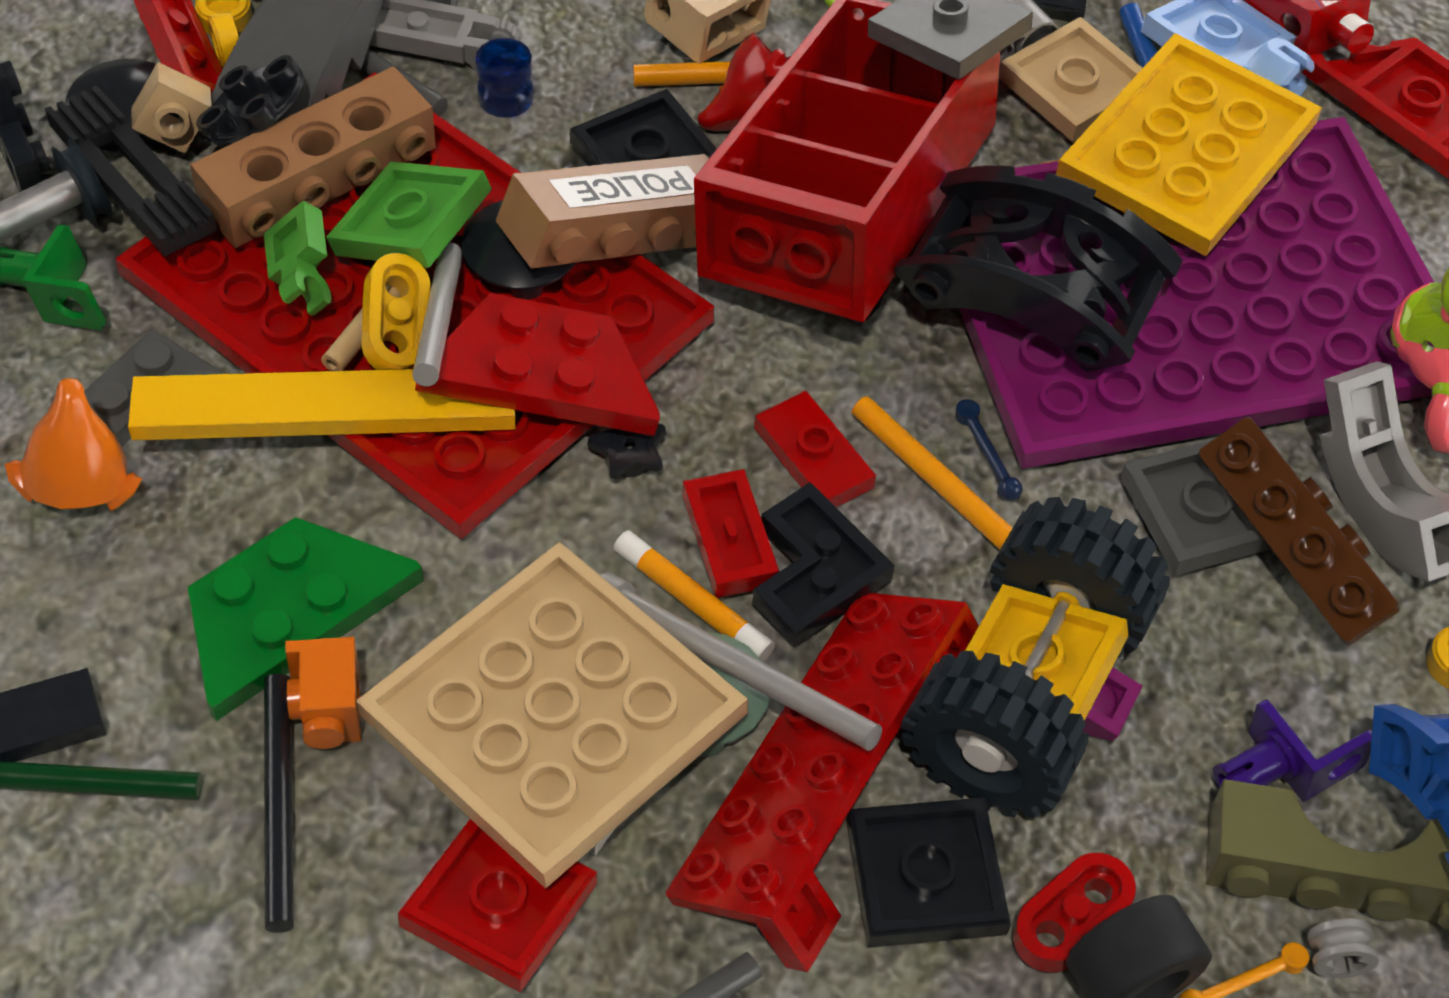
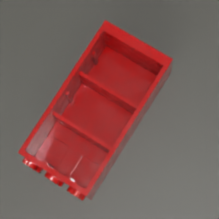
(837, 167)

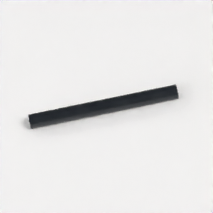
(278, 807)

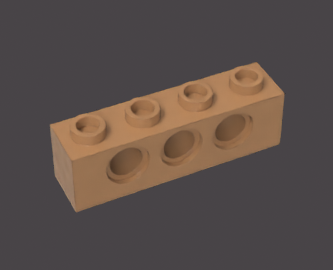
(314, 155)

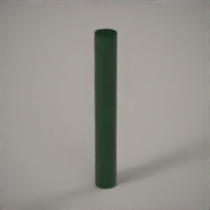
(100, 780)

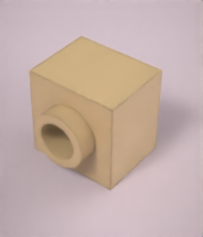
(167, 93)

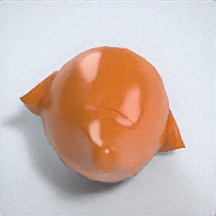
(73, 457)

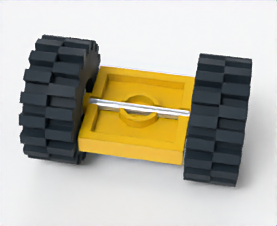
(1015, 702)

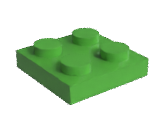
(409, 212)

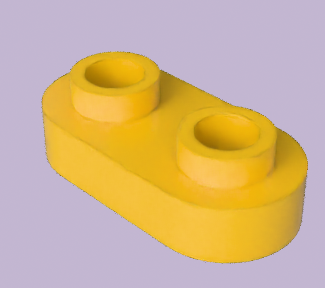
(393, 317)

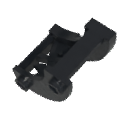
(972, 271)

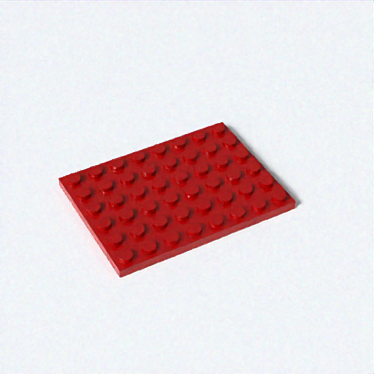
(450, 474)

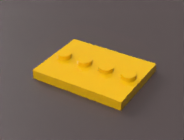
(1189, 143)

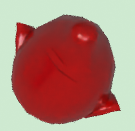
(746, 78)

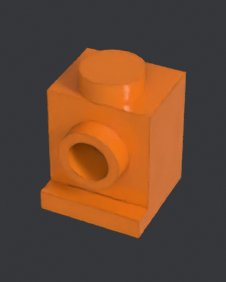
(324, 690)

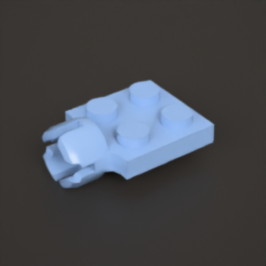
(1235, 33)

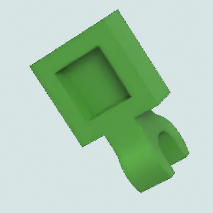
(294, 251)

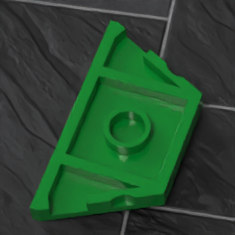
(283, 589)

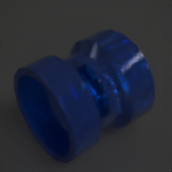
(504, 77)

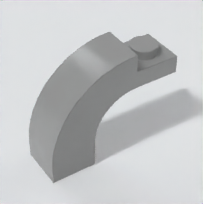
(1378, 477)

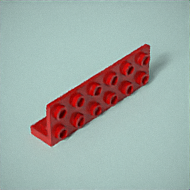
(805, 778)

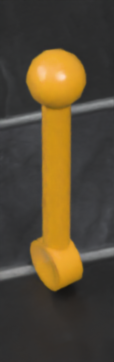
(1291, 959)

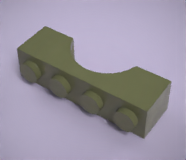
(1270, 847)

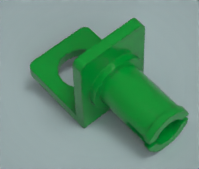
(52, 278)

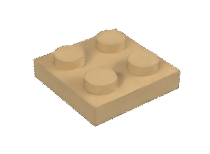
(1069, 76)

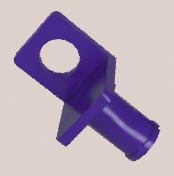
(1284, 756)

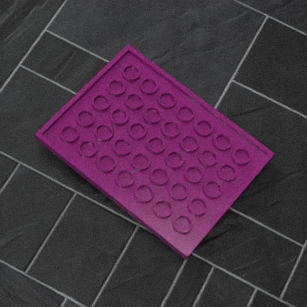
(1241, 333)

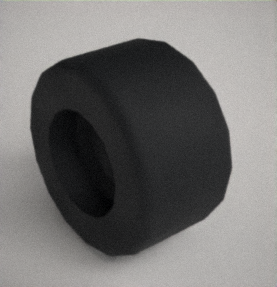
(1140, 952)

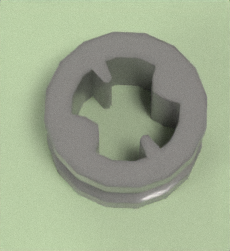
(1343, 948)

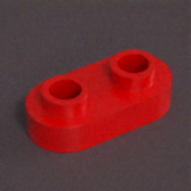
(1067, 912)

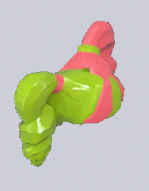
(1420, 319)

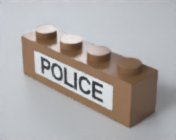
(601, 210)

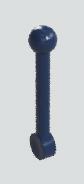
(968, 414)

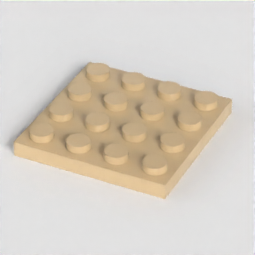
(552, 712)

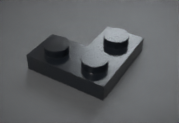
(24, 159)
(829, 565)

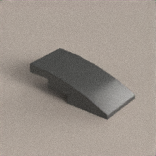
(317, 34)

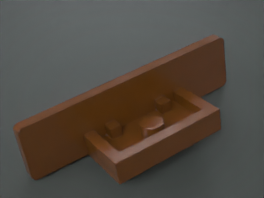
(1300, 532)

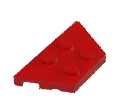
(1398, 91)
(546, 364)

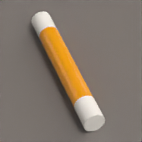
(691, 594)

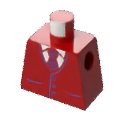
(1321, 23)

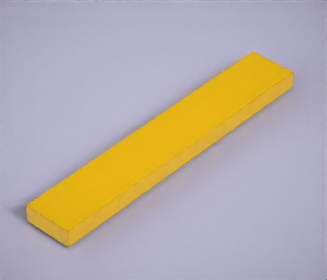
(299, 406)

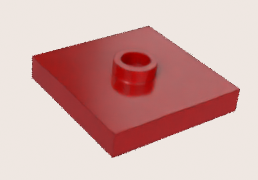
(491, 909)

